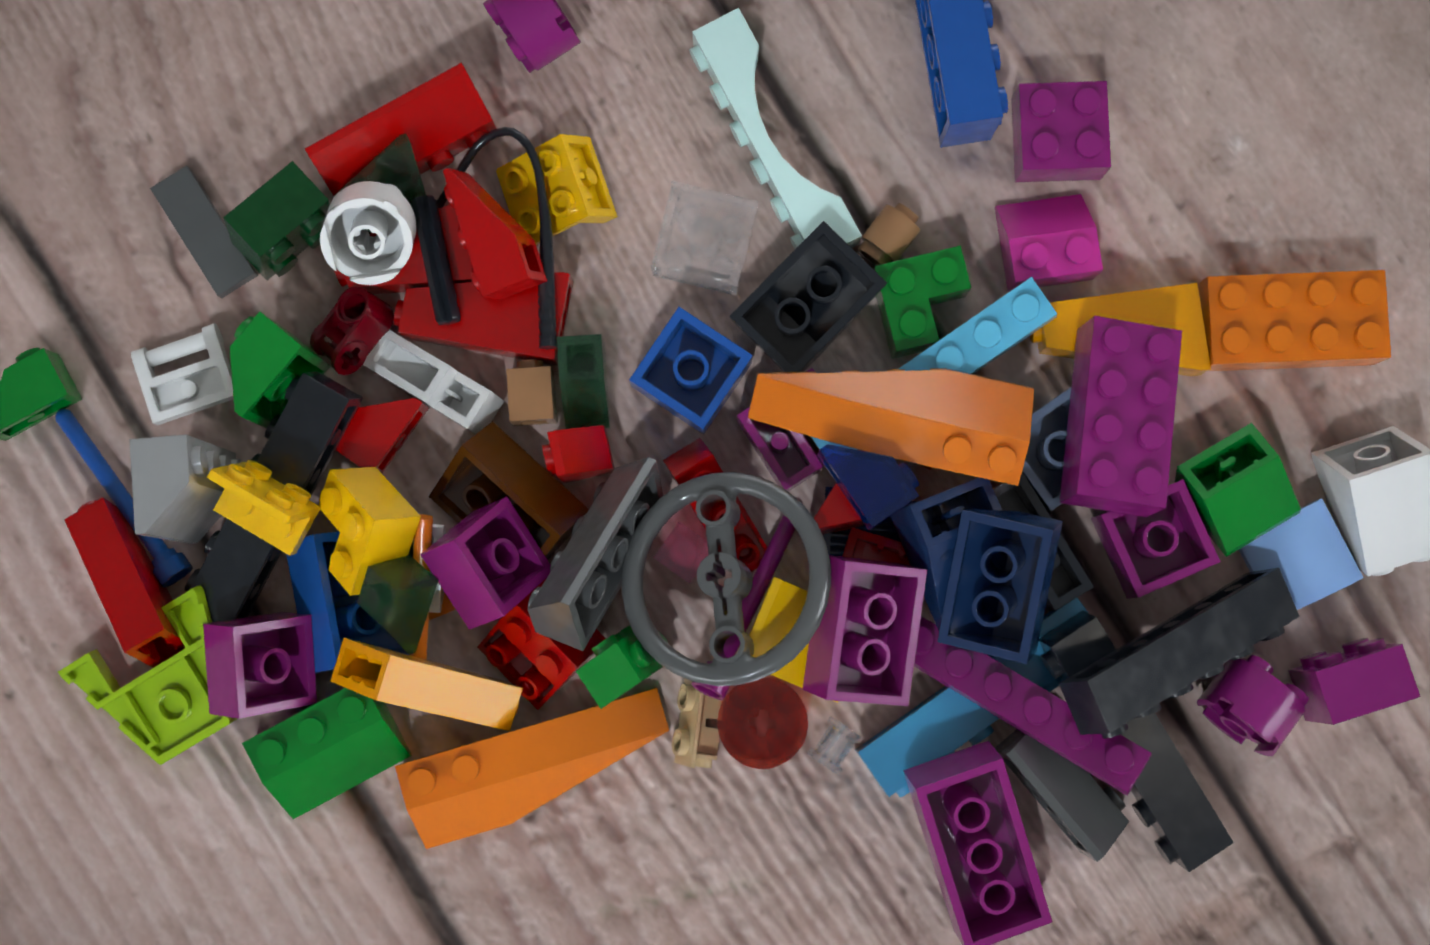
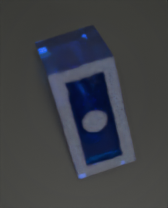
(870, 482)

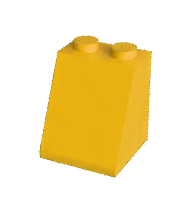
(774, 621)

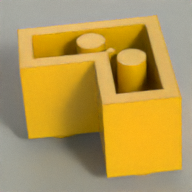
(372, 523)

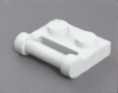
(188, 387)

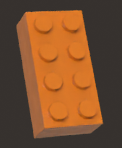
(1296, 320)

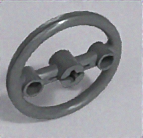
(727, 599)

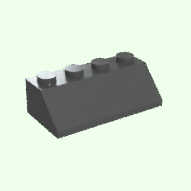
(590, 567)

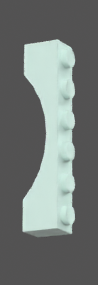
(731, 58)

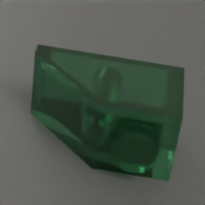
(398, 599)

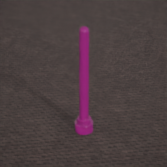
(751, 602)

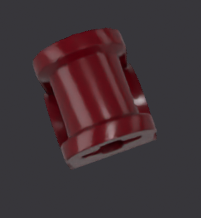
(354, 327)

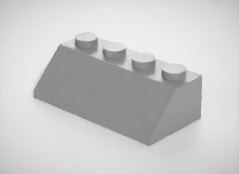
(172, 486)

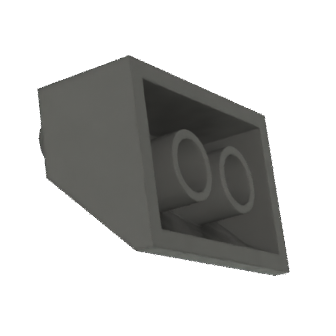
(1067, 794)

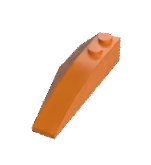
(913, 415)
(522, 769)

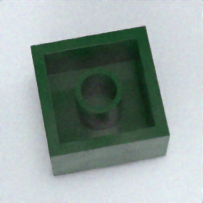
(278, 221)

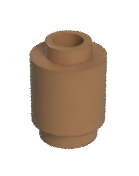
(889, 234)

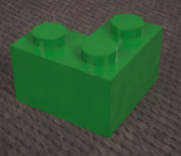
(911, 291)

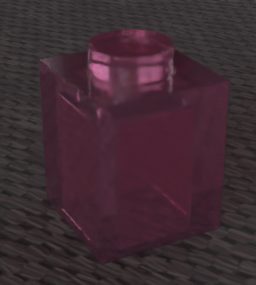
(682, 552)

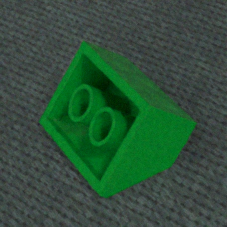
(264, 365)
(326, 750)

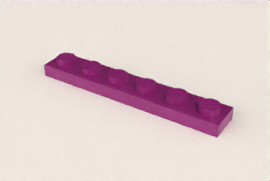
(1028, 709)

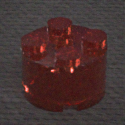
(778, 742)

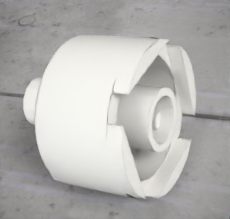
(351, 249)

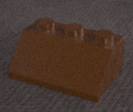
(497, 467)

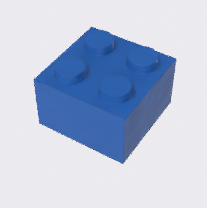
(691, 370)

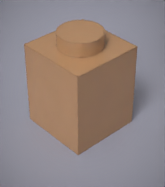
(531, 394)

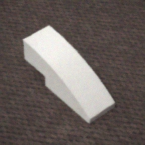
(433, 382)

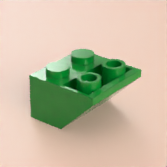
(1239, 489)

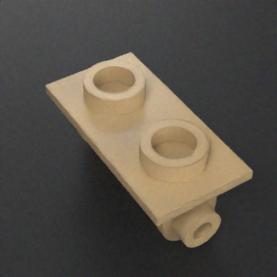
(692, 741)

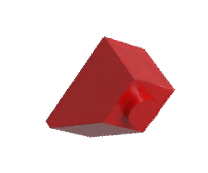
(380, 432)

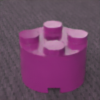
(534, 30)
(1253, 704)

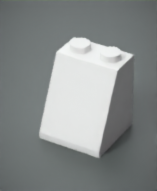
(1379, 498)

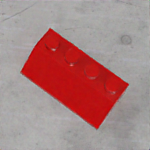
(436, 116)

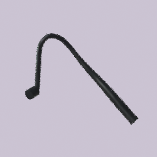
(546, 290)

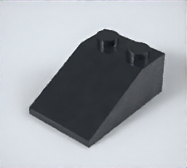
(808, 300)

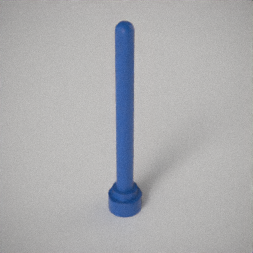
(167, 563)

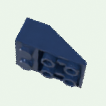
(931, 530)

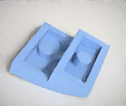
(1307, 553)

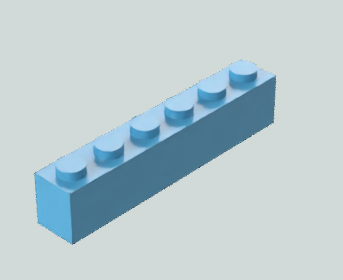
(948, 719)

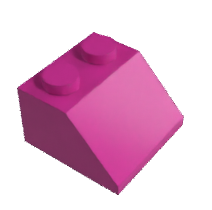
(1048, 241)

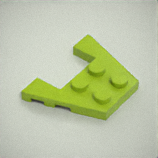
(167, 705)

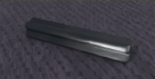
(436, 260)

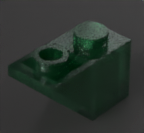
(583, 380)

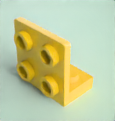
(572, 185)
(264, 505)

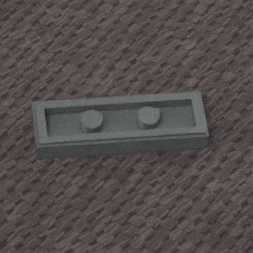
(203, 231)

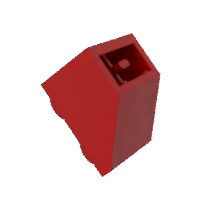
(532, 659)

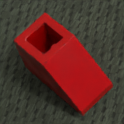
(578, 453)

